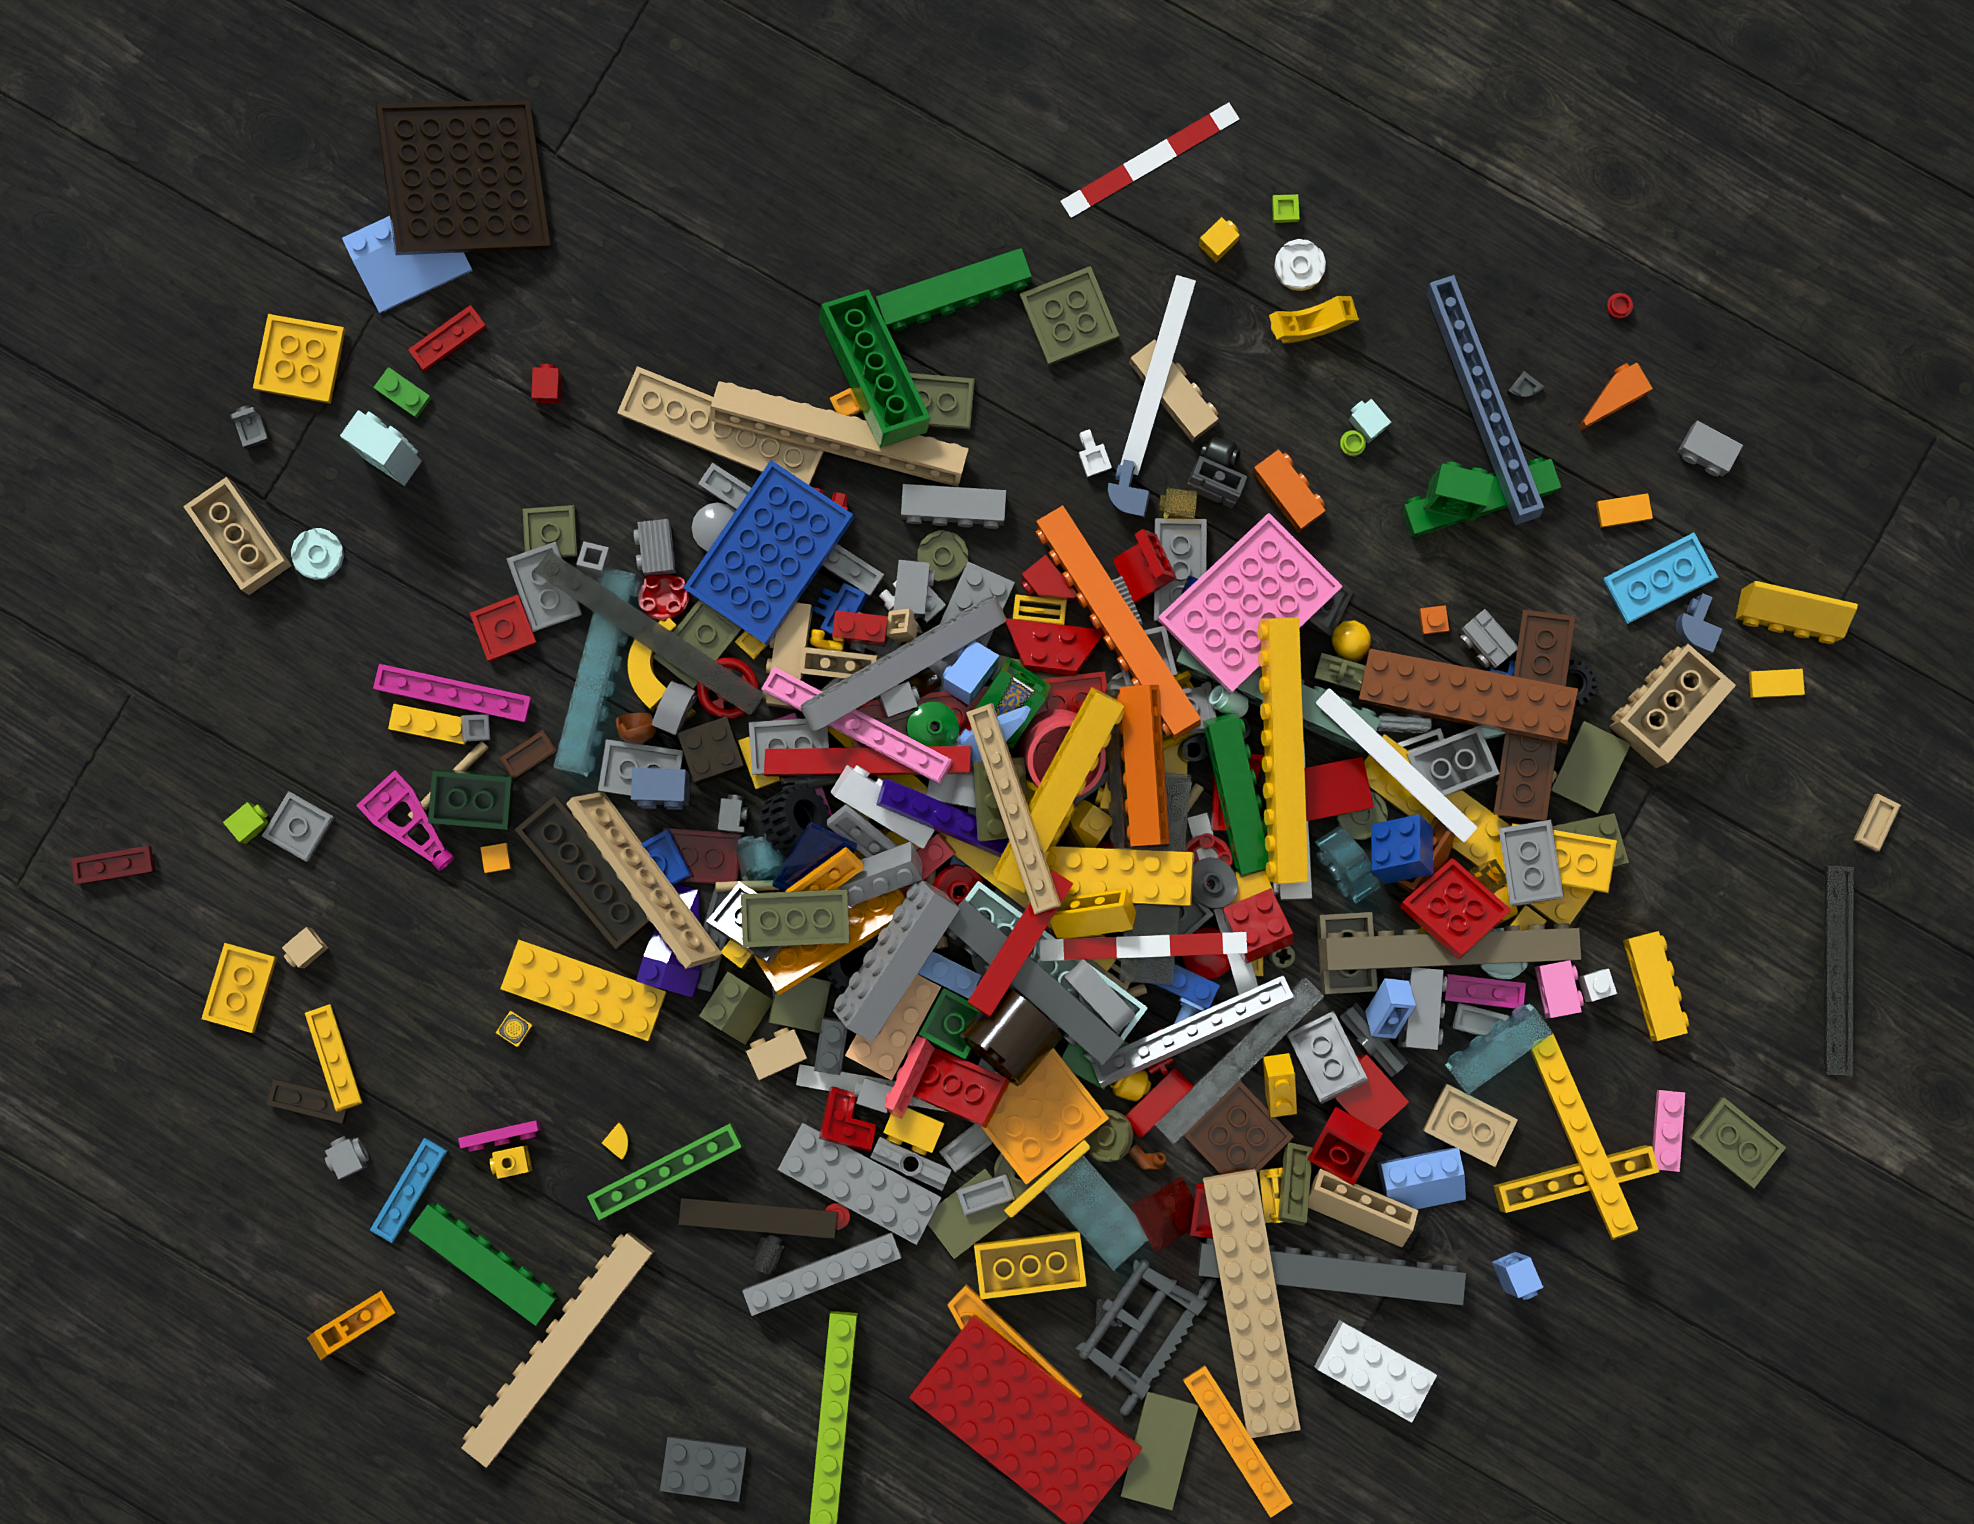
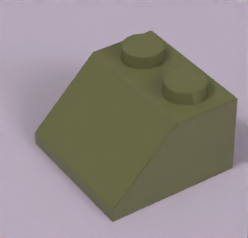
(736, 1008)

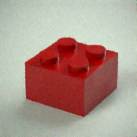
(1263, 923)
(1344, 1146)

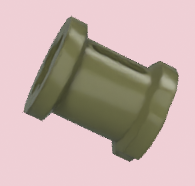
(1286, 963)

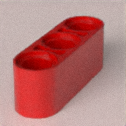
(1158, 1102)

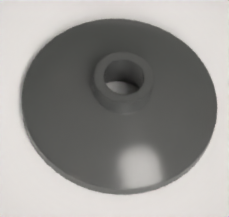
(1221, 878)

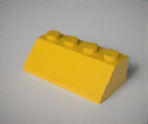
(1795, 612)

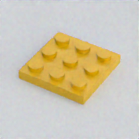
(299, 358)

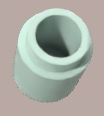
(1228, 703)

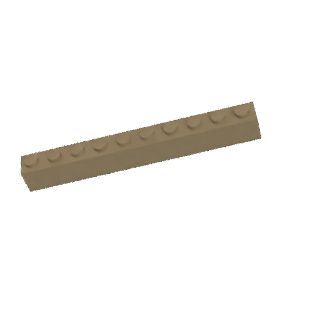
(1425, 951)

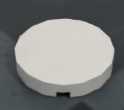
(1299, 265)

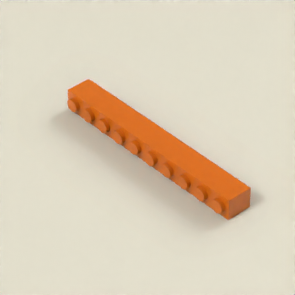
(1115, 619)

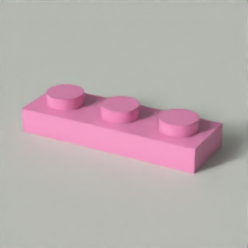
(1668, 1129)

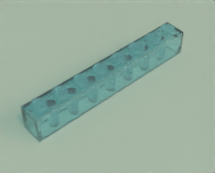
(594, 682)

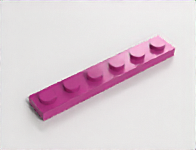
(452, 693)

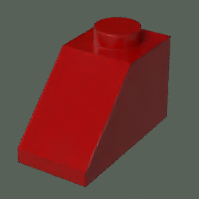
(1046, 581)

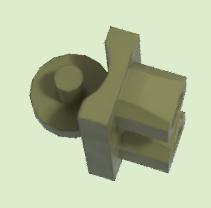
(1340, 672)

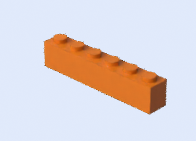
(1144, 765)

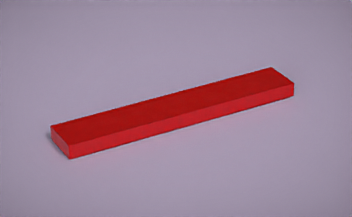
(1014, 952)

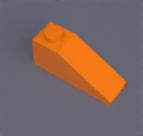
(1621, 390)

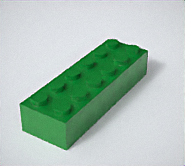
(874, 368)

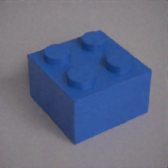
(1402, 849)

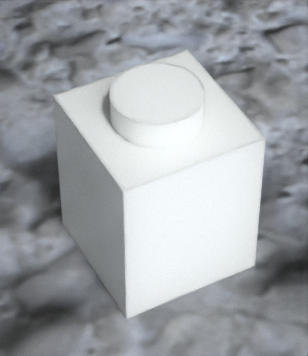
(1597, 985)

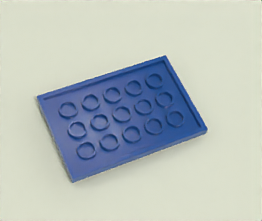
(769, 552)

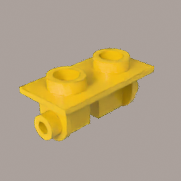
(1270, 1190)

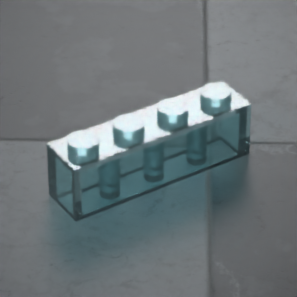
(1498, 1048)

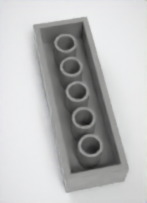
(895, 959)

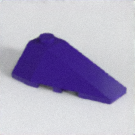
(659, 962)

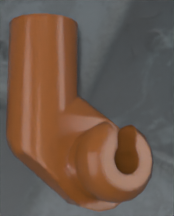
(1147, 1161)

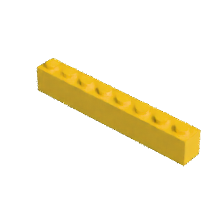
(1065, 777)

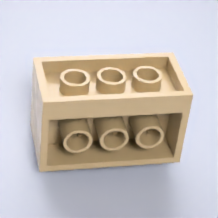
(1686, 710)

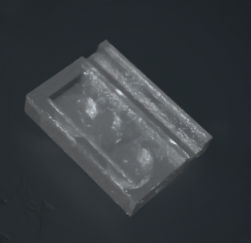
(1411, 723)

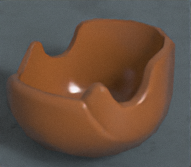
(635, 727)

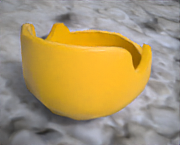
(1351, 641)

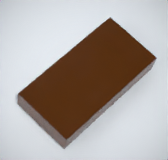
(528, 754)

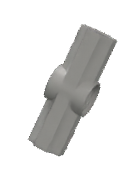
(894, 1156)

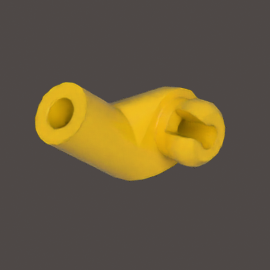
(818, 641)

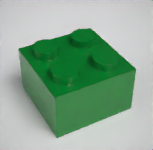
(946, 1023)

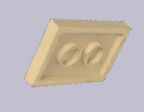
(1470, 1125)

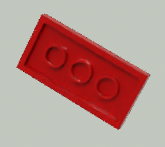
(961, 1087)

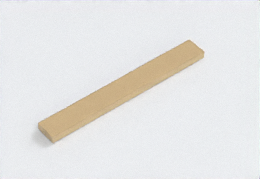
(1013, 808)

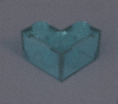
(1347, 864)

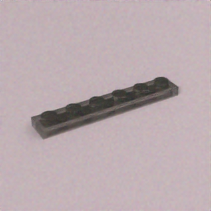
(1115, 784)

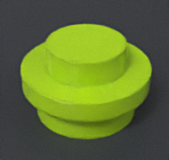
(1353, 443)

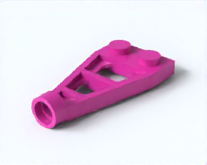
(385, 798)

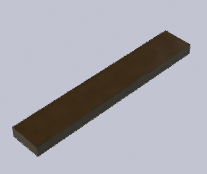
(758, 1218)

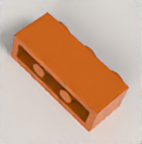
(1289, 490)

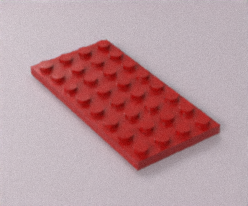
(1025, 1422)

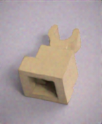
(902, 626)

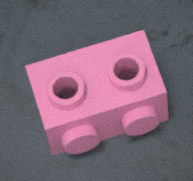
(1559, 989)

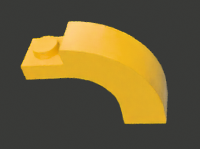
(1313, 321)
(642, 674)

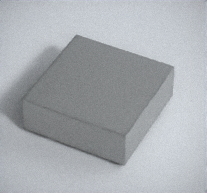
(475, 727)

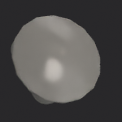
(710, 522)

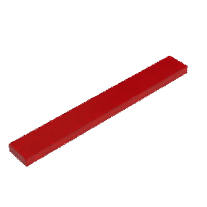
(834, 760)

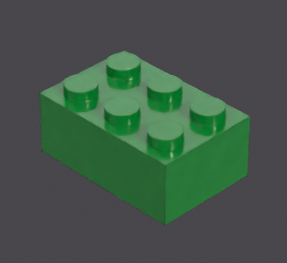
(1458, 491)

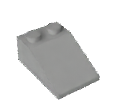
(1456, 762)

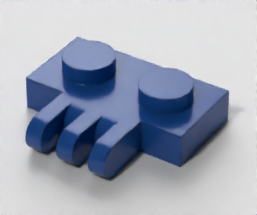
(848, 600)

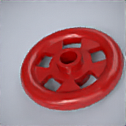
(716, 707)

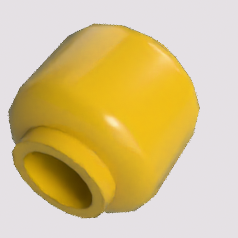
(1132, 1087)

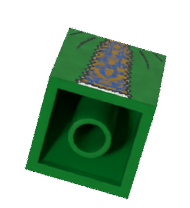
(1014, 689)

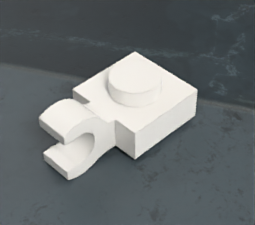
(1093, 457)

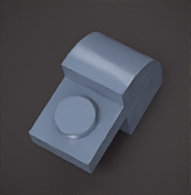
(1123, 496)
(1695, 631)

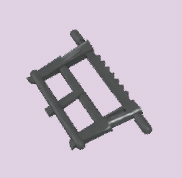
(1166, 1286)

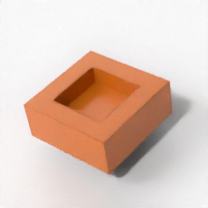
(1433, 620)

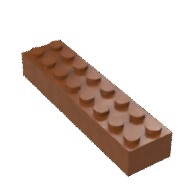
(1468, 696)

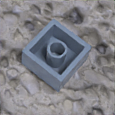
(660, 787)

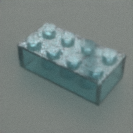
(1097, 1212)

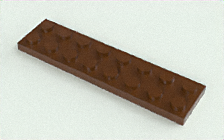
(1525, 760)

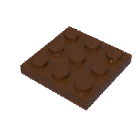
(1238, 1133)

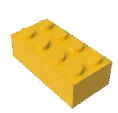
(1030, 1265)

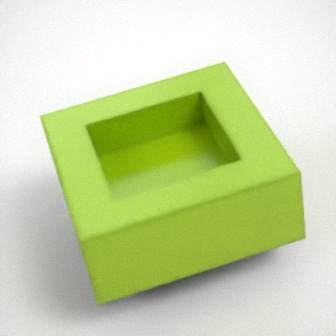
(1285, 208)

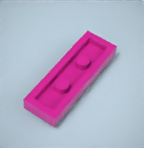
(1484, 991)
(500, 1136)

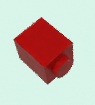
(546, 384)

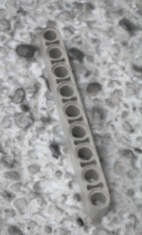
(903, 663)

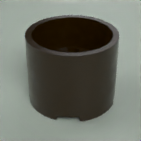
(1012, 1038)

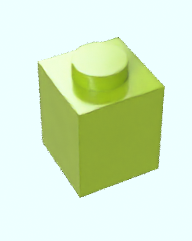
(247, 822)

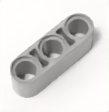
(1099, 996)

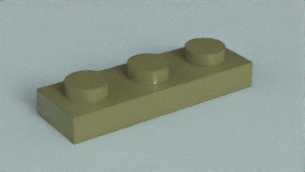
(1295, 1184)

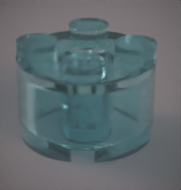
(758, 858)

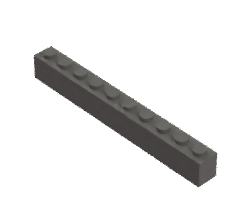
(1354, 1275)

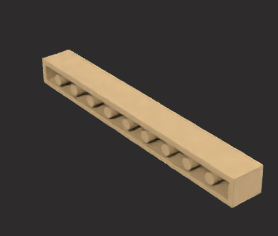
(834, 433)
(557, 1349)

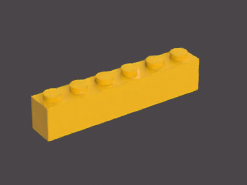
(1570, 1180)

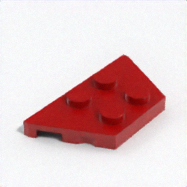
(1052, 646)

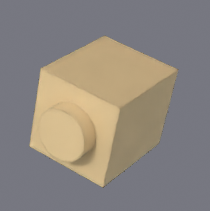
(304, 948)

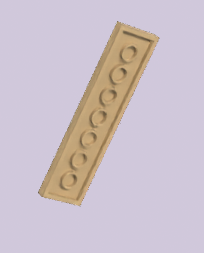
(685, 416)
(644, 879)

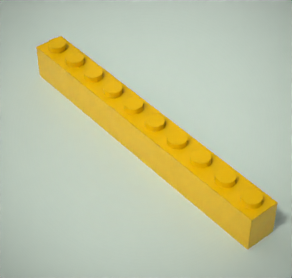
(1283, 750)

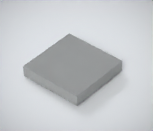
(298, 826)

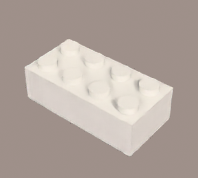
(1375, 1371)

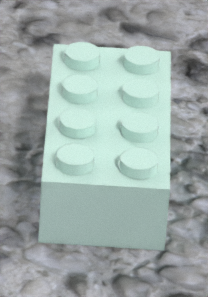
(382, 446)

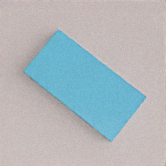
(1660, 578)

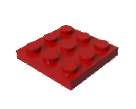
(1455, 908)

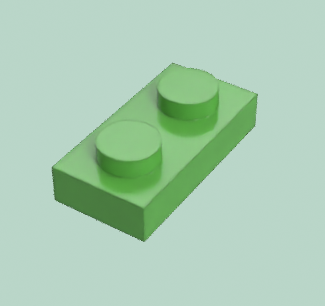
(402, 392)

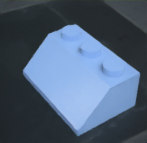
(1424, 1178)

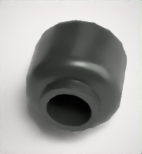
(1222, 452)

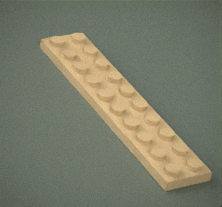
(1251, 1303)

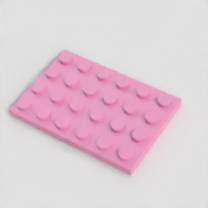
(1255, 580)

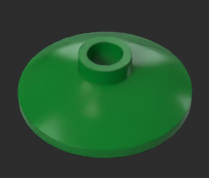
(919, 725)

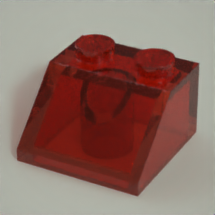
(1165, 1213)

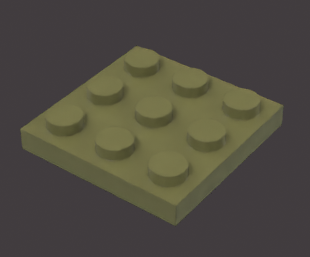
(1069, 315)

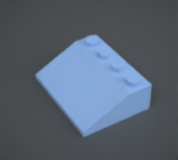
(398, 278)

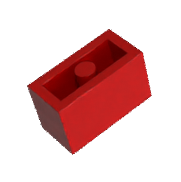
(860, 628)

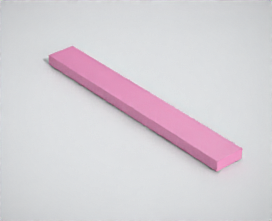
(864, 729)

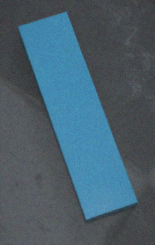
(408, 1190)

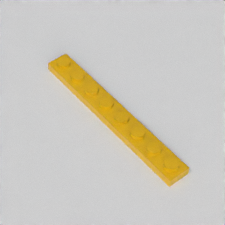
(1583, 1138)

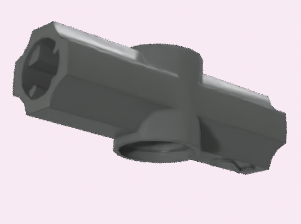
(1377, 1047)

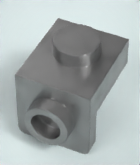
(250, 426)

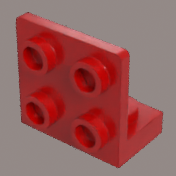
(1144, 566)

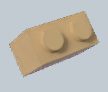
(776, 1053)

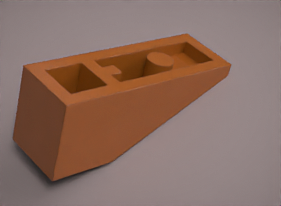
(1442, 844)

